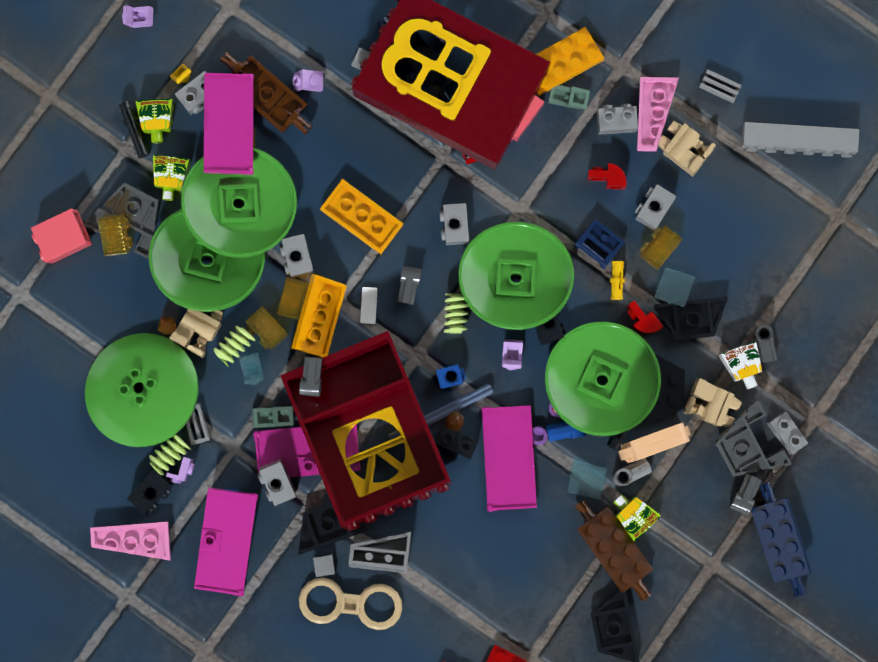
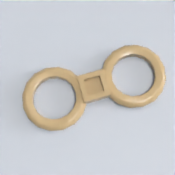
(350, 603)

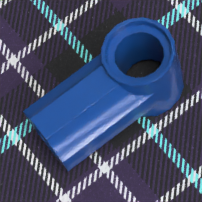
(561, 431)

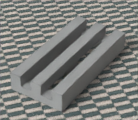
(725, 80)
(204, 426)

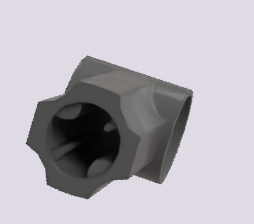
(409, 281)
(765, 346)
(311, 382)
(744, 498)

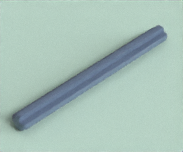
(453, 406)

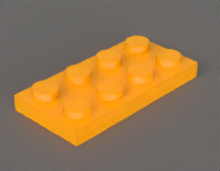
(569, 59)
(361, 216)
(319, 316)

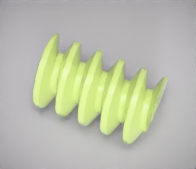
(456, 314)
(233, 345)
(168, 454)

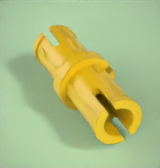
(617, 280)

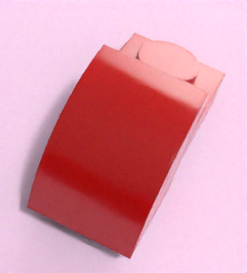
(612, 175)
(645, 324)

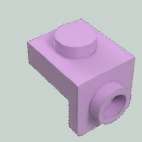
(138, 16)
(308, 80)
(512, 354)
(186, 469)

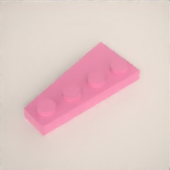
(654, 106)
(137, 539)

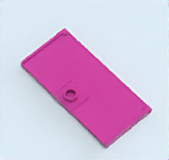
(228, 123)
(294, 450)
(509, 458)
(225, 541)

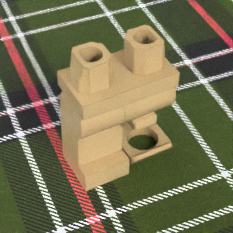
(679, 148)
(199, 323)
(718, 403)

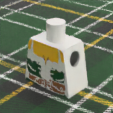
(743, 363)

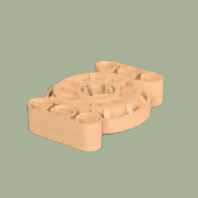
(654, 443)

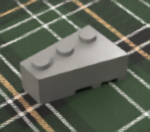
(382, 554)

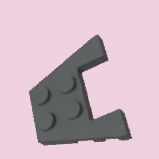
(137, 207)
(741, 448)

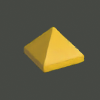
(181, 74)

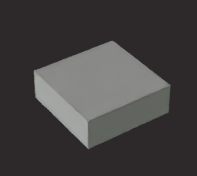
(324, 565)

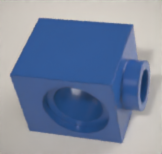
(444, 383)

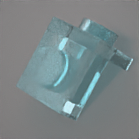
(251, 369)

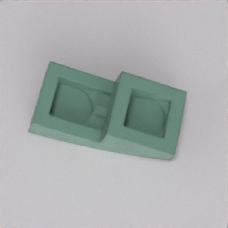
(569, 97)
(272, 417)

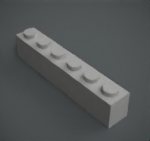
(800, 139)

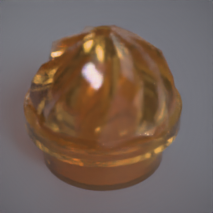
(166, 325)
(455, 421)

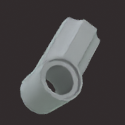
(633, 472)

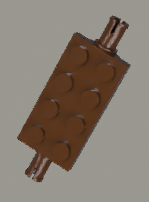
(270, 95)
(614, 549)

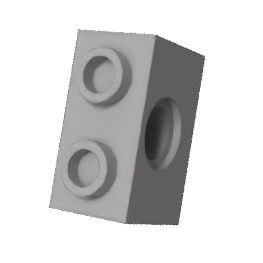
(459, 213)
(653, 218)
(304, 265)
(787, 433)
(272, 471)

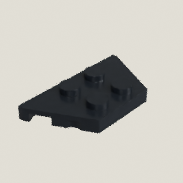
(693, 321)
(671, 391)
(323, 528)
(614, 628)

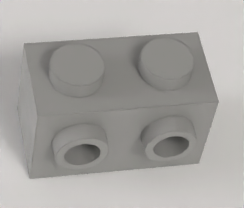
(193, 95)
(617, 119)

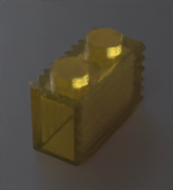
(115, 234)
(660, 247)
(292, 298)
(266, 328)

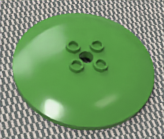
(244, 231)
(520, 251)
(187, 281)
(609, 352)
(167, 394)

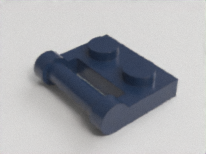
(602, 238)

